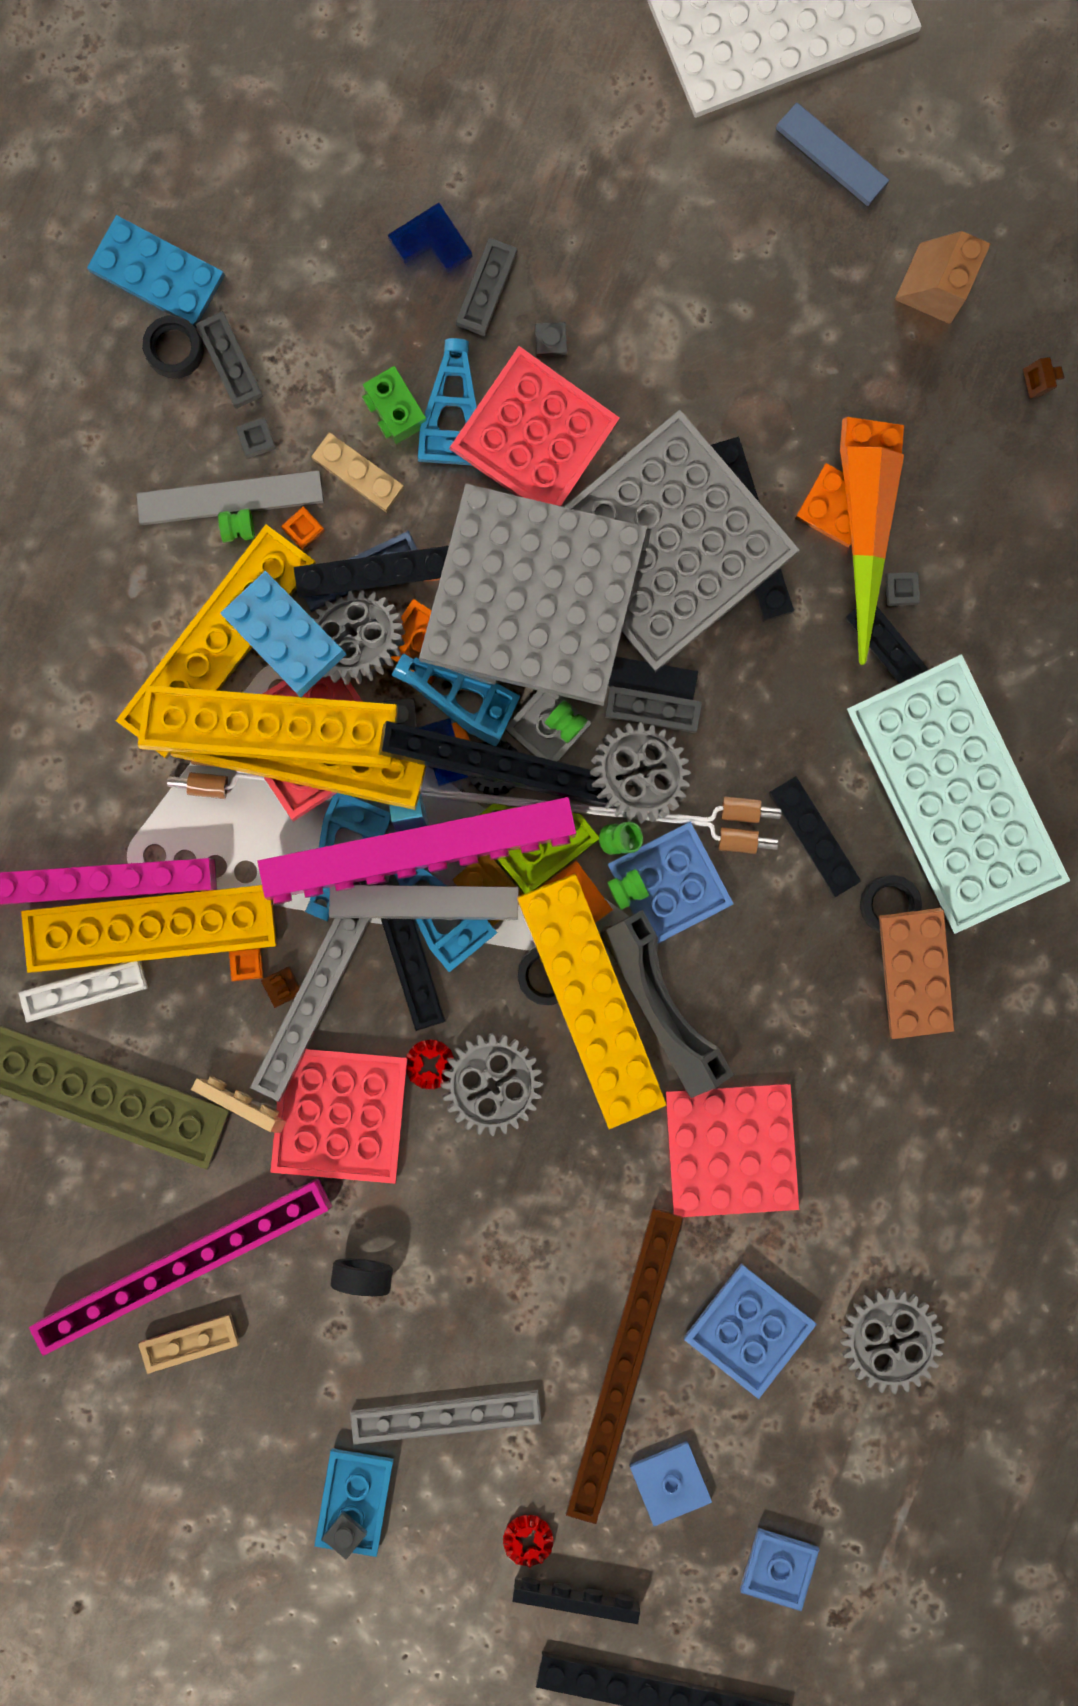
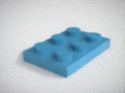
(359, 1488)

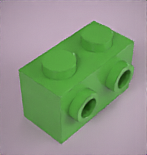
(394, 405)

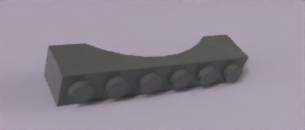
(692, 1056)

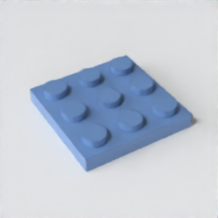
(678, 880)
(749, 1331)

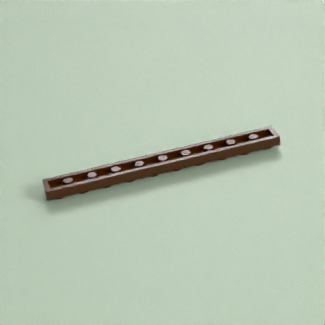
(624, 1366)

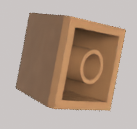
(943, 274)

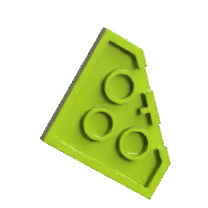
(536, 867)

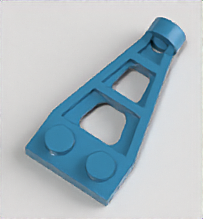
(433, 442)
(493, 713)
(356, 816)
(459, 942)

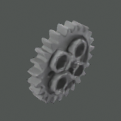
(357, 636)
(631, 746)
(505, 1108)
(898, 1369)

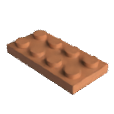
(916, 973)

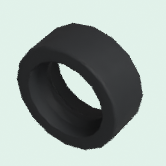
(156, 330)
(872, 888)
(526, 987)
(361, 1277)

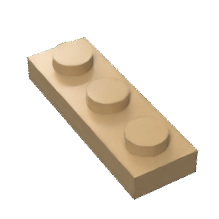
(357, 472)
(239, 1104)
(188, 1343)

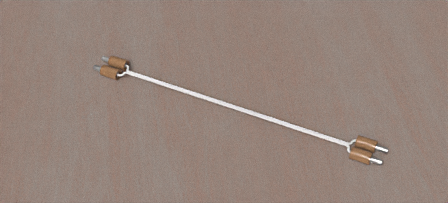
(728, 840)

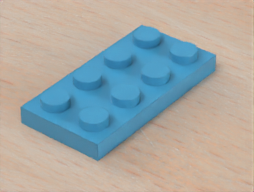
(155, 271)
(283, 633)

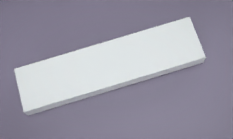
(83, 990)

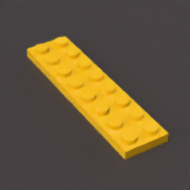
(210, 644)
(264, 726)
(391, 786)
(148, 928)
(591, 1001)

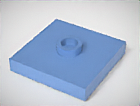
(670, 1483)
(779, 1569)

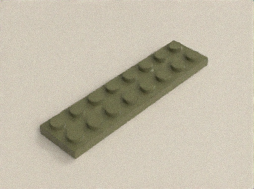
(109, 1099)

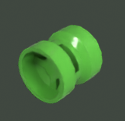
(236, 525)
(564, 720)
(621, 838)
(627, 889)

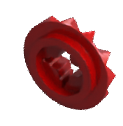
(429, 1049)
(522, 1527)

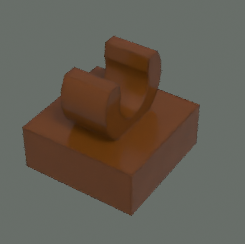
(1042, 377)
(281, 986)

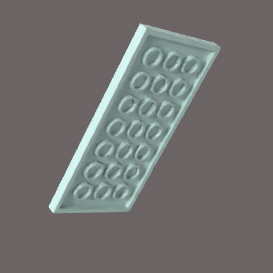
(958, 794)

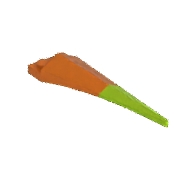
(871, 477)

